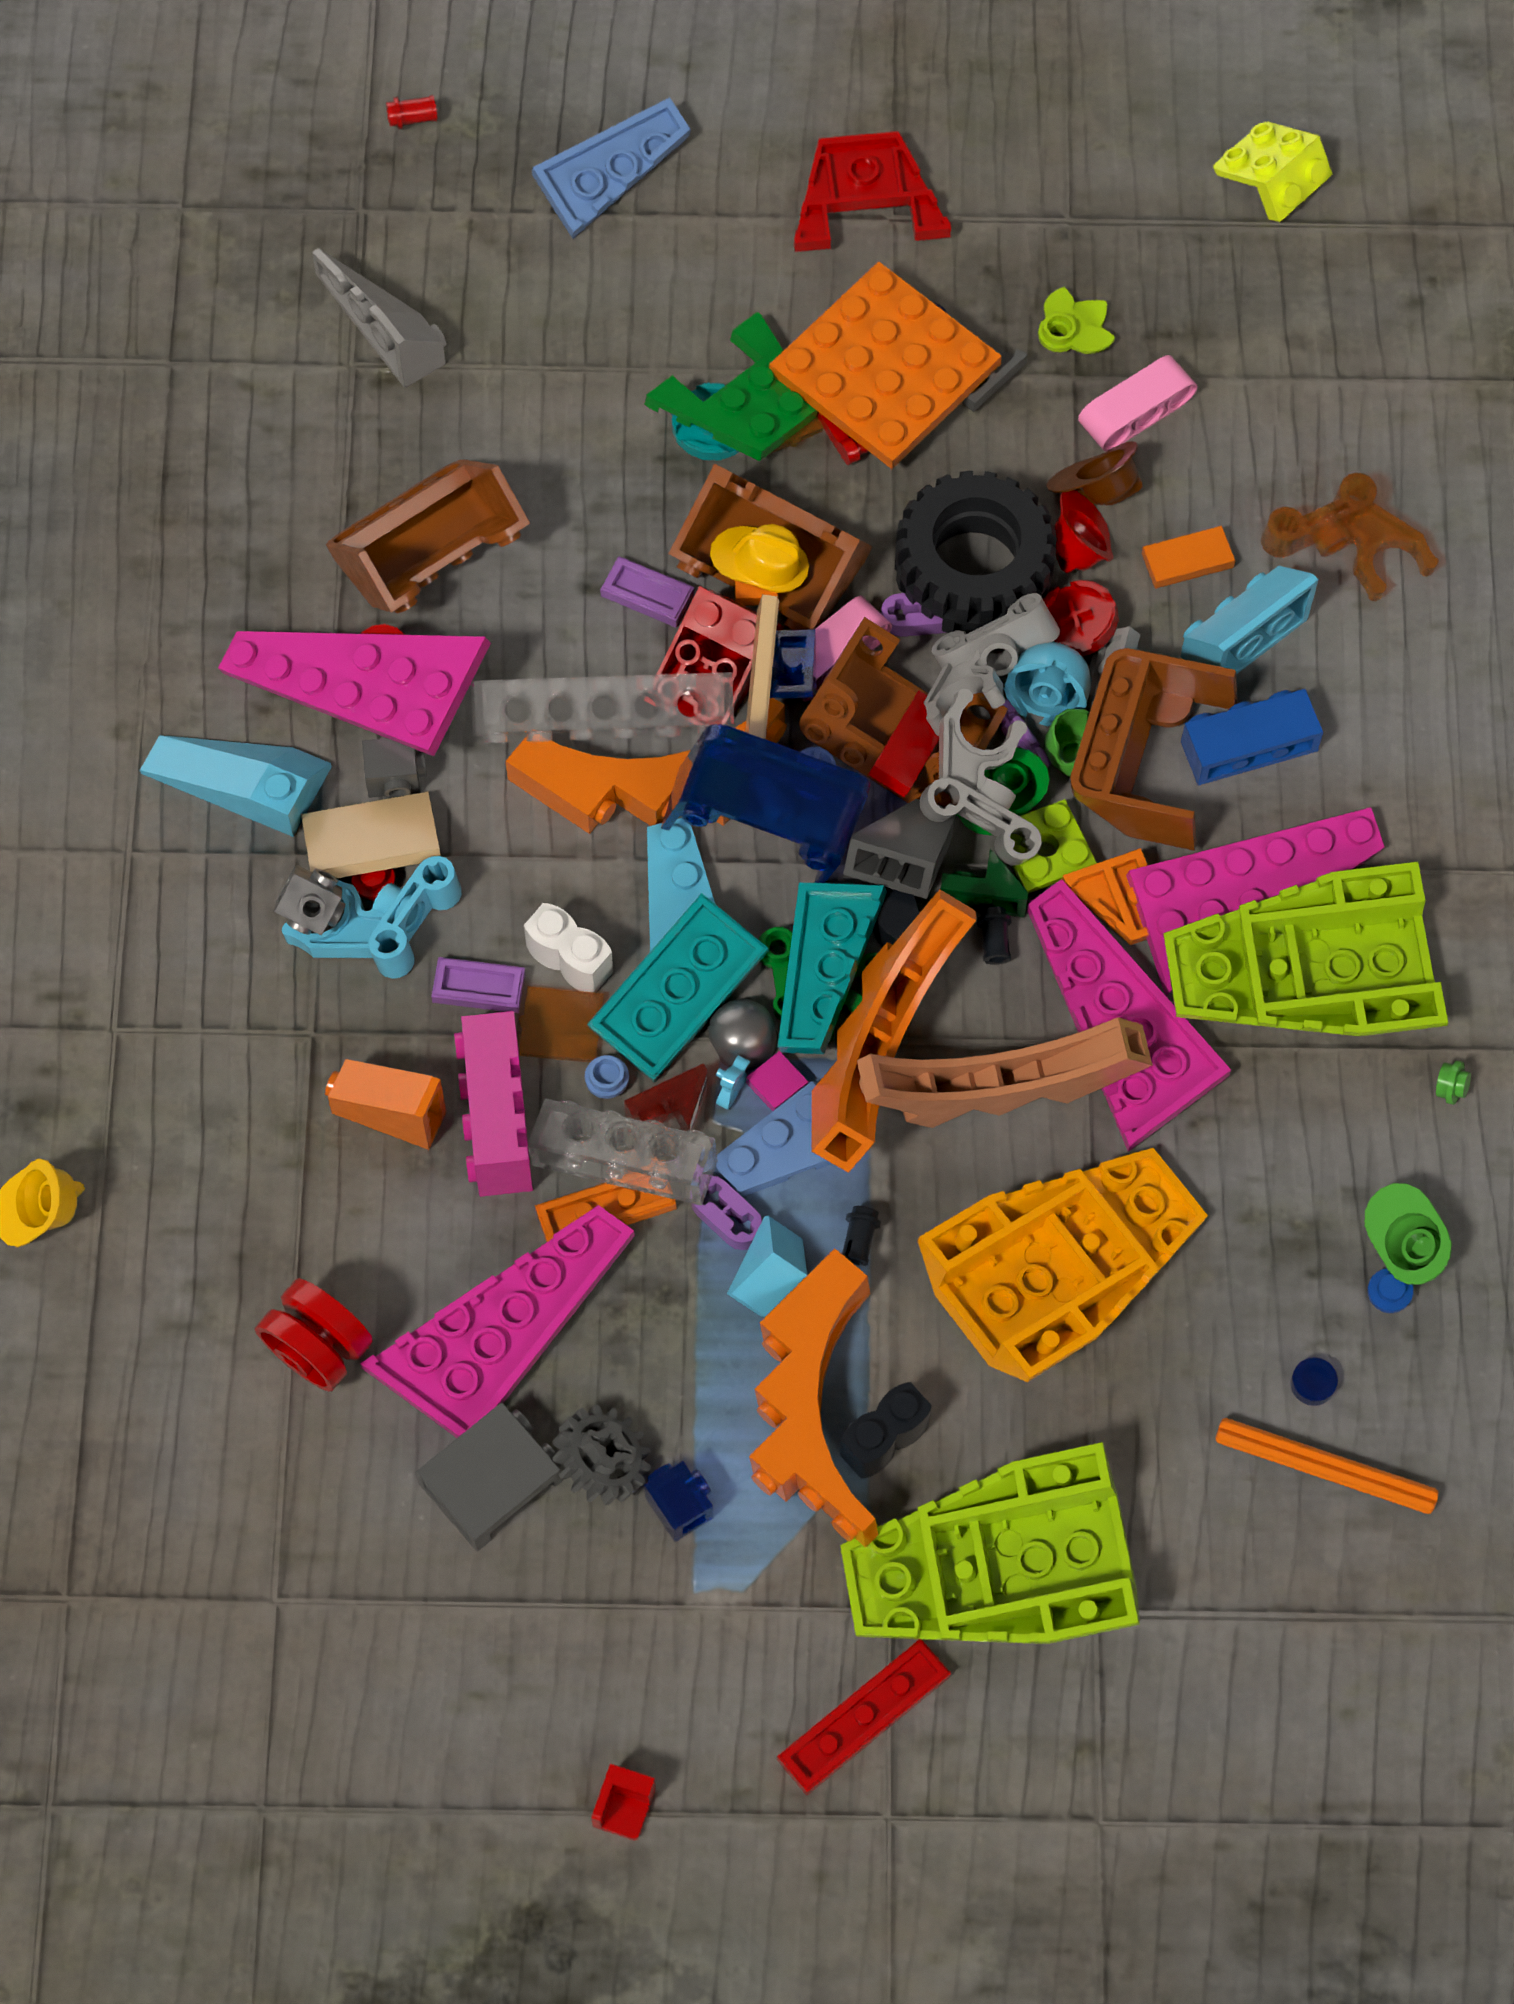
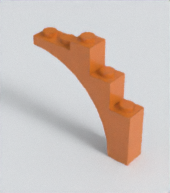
(590, 786)
(890, 996)
(804, 1335)

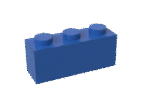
(1251, 736)

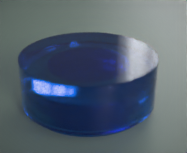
(1314, 1381)

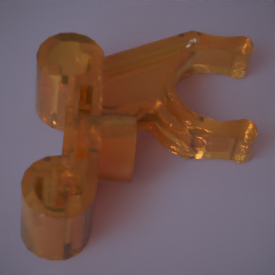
(1347, 523)

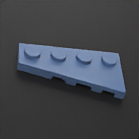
(604, 167)

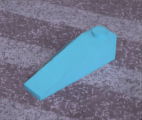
(245, 778)

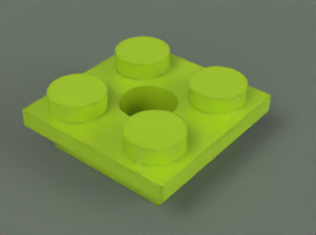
(1061, 830)

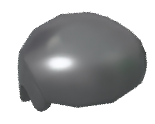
(743, 1030)

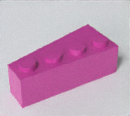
(495, 1104)

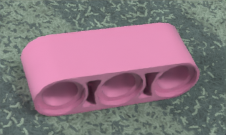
(1137, 403)
(838, 629)

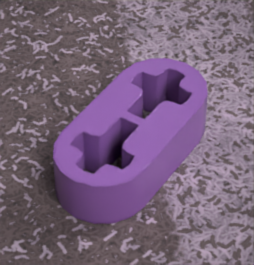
(914, 623)
(733, 1205)

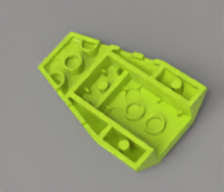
(1314, 958)
(1002, 1559)

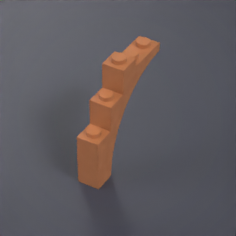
(997, 1083)

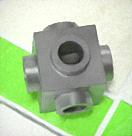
(307, 886)

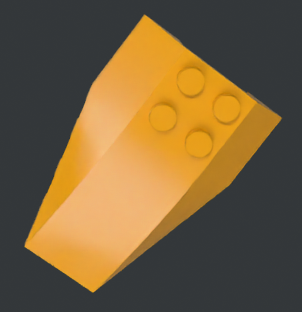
(1058, 1259)

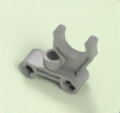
(971, 666)
(974, 795)

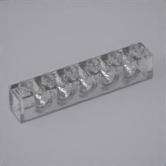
(490, 698)

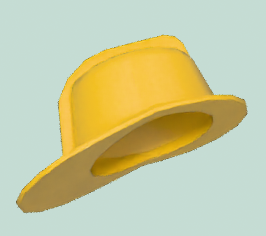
(761, 557)
(36, 1202)

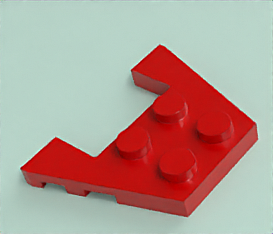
(862, 175)

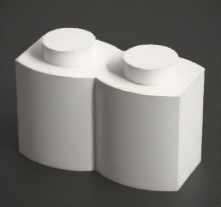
(573, 950)

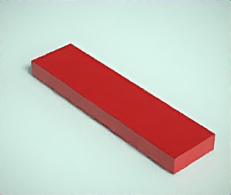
(863, 1716)

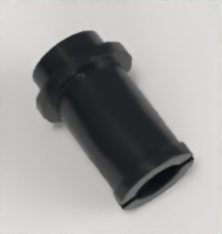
(995, 938)
(860, 1234)

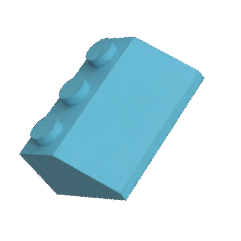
(1252, 621)

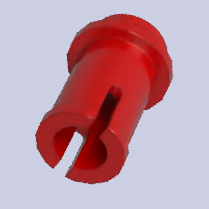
(411, 111)

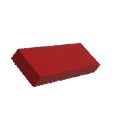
(906, 749)

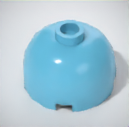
(1048, 681)

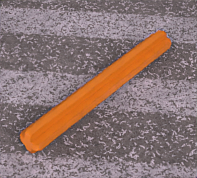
(1327, 1465)

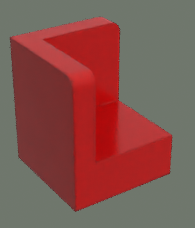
(623, 1802)

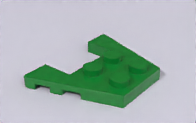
(749, 412)

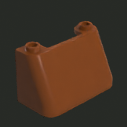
(734, 502)

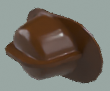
(1102, 478)

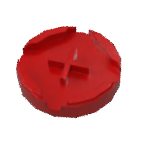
(1084, 615)

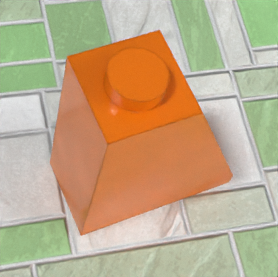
(388, 1100)

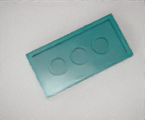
(677, 987)

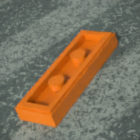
(623, 1203)

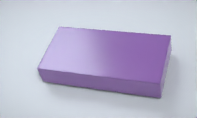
(647, 591)
(478, 985)

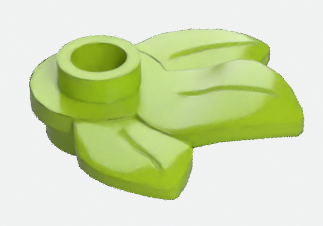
(1078, 323)

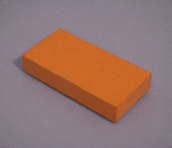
(1188, 557)

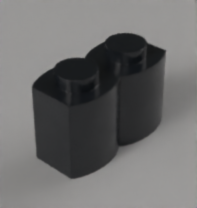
(895, 1424)

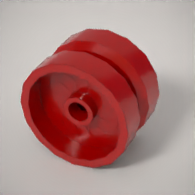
(314, 1334)

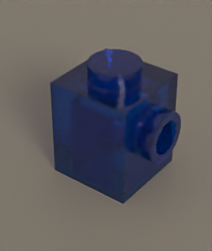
(679, 1499)

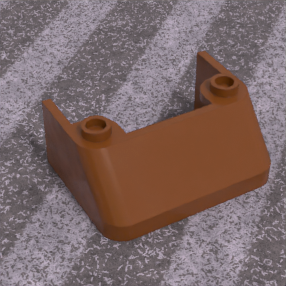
(1132, 696)

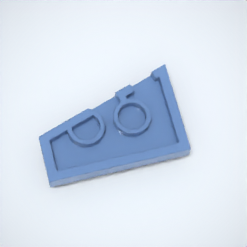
(772, 1148)

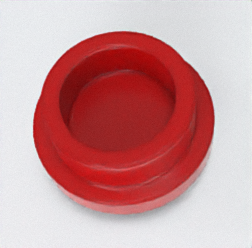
(371, 883)

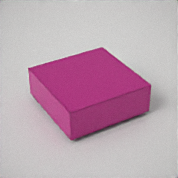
(776, 1081)

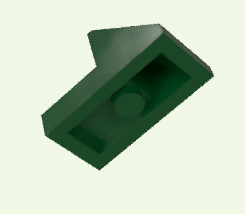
(997, 889)

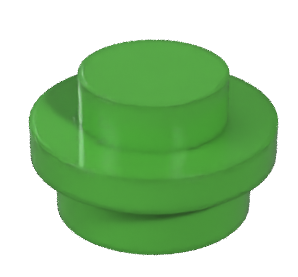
(1453, 1082)

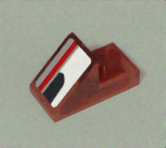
(678, 1095)

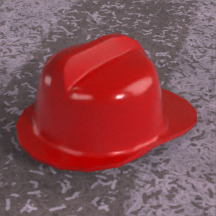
(1080, 534)

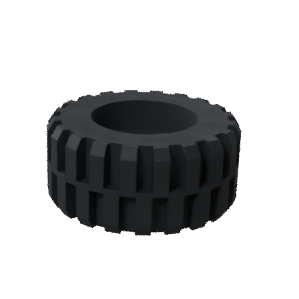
(973, 506)

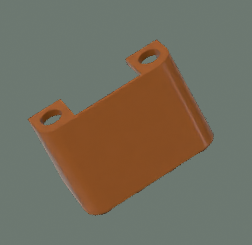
(864, 703)

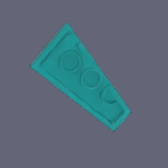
(824, 956)

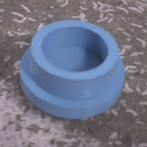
(606, 1077)

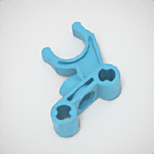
(389, 923)

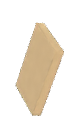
(371, 835)

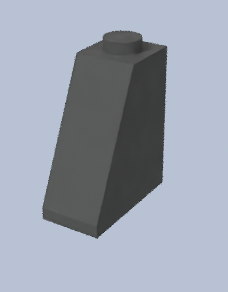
(900, 850)

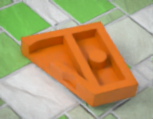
(1108, 894)

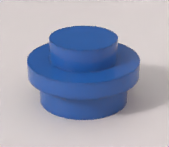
(1388, 1293)

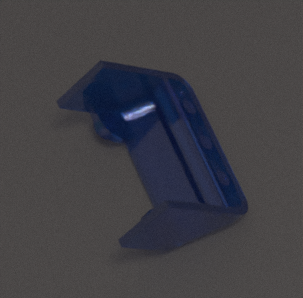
(771, 791)

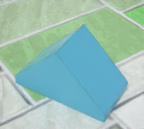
(770, 1268)

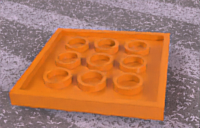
(885, 364)

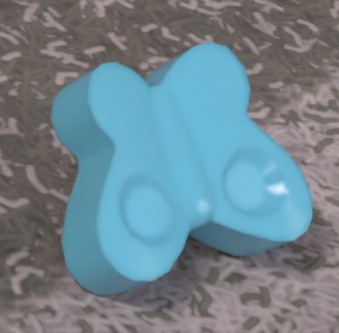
(732, 1081)

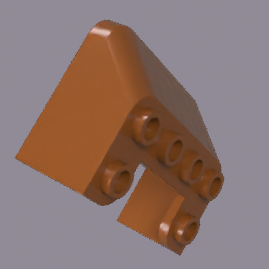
(425, 530)

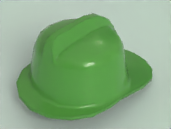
(1408, 1233)

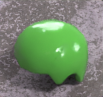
(1064, 738)

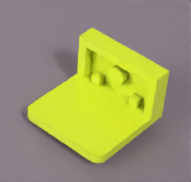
(1280, 163)

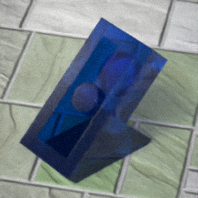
(794, 664)

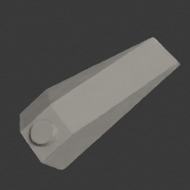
(390, 326)

